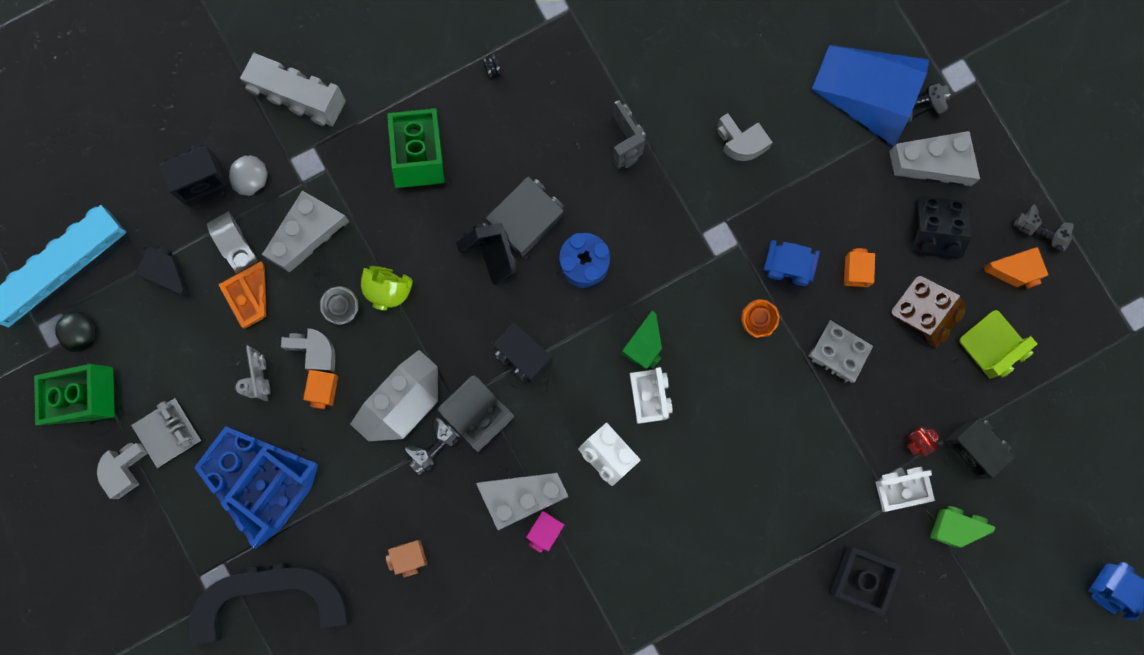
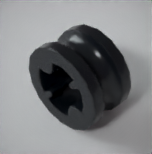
(491, 66)

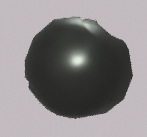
(75, 331)

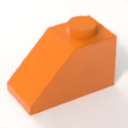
(1019, 269)

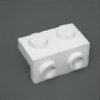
(650, 395)
(608, 454)
(905, 490)

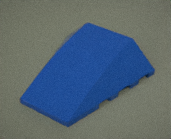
(872, 87)
(255, 482)

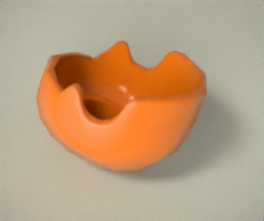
(760, 318)

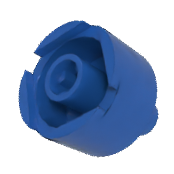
(577, 247)
(791, 262)
(1119, 590)

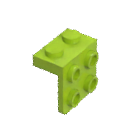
(996, 345)

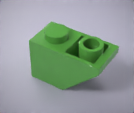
(959, 530)

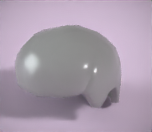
(247, 175)
(339, 305)

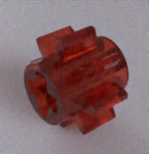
(923, 441)

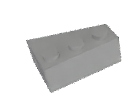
(937, 158)
(303, 231)
(520, 497)

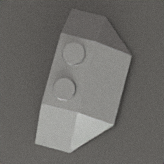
(399, 401)

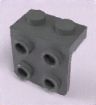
(627, 152)
(475, 413)

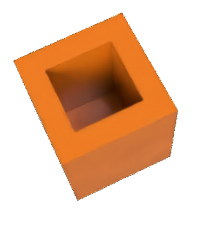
(859, 268)
(320, 389)

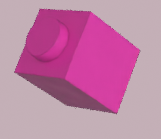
(544, 532)

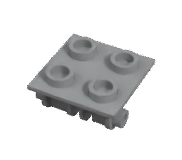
(841, 352)
(256, 385)
(166, 432)

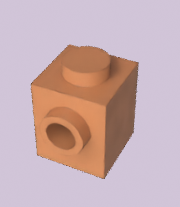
(406, 558)

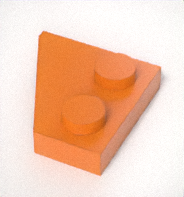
(247, 294)

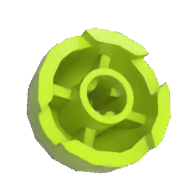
(384, 288)

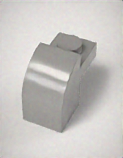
(743, 145)
(231, 242)
(318, 348)
(114, 471)

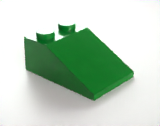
(415, 148)
(74, 395)

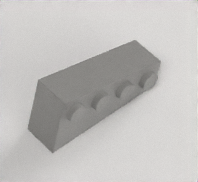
(293, 89)

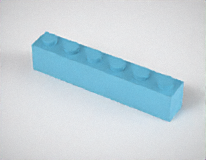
(57, 263)

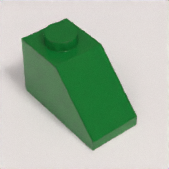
(645, 344)

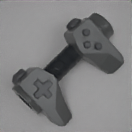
(936, 96)
(1031, 223)
(423, 459)

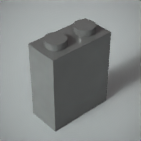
(527, 215)

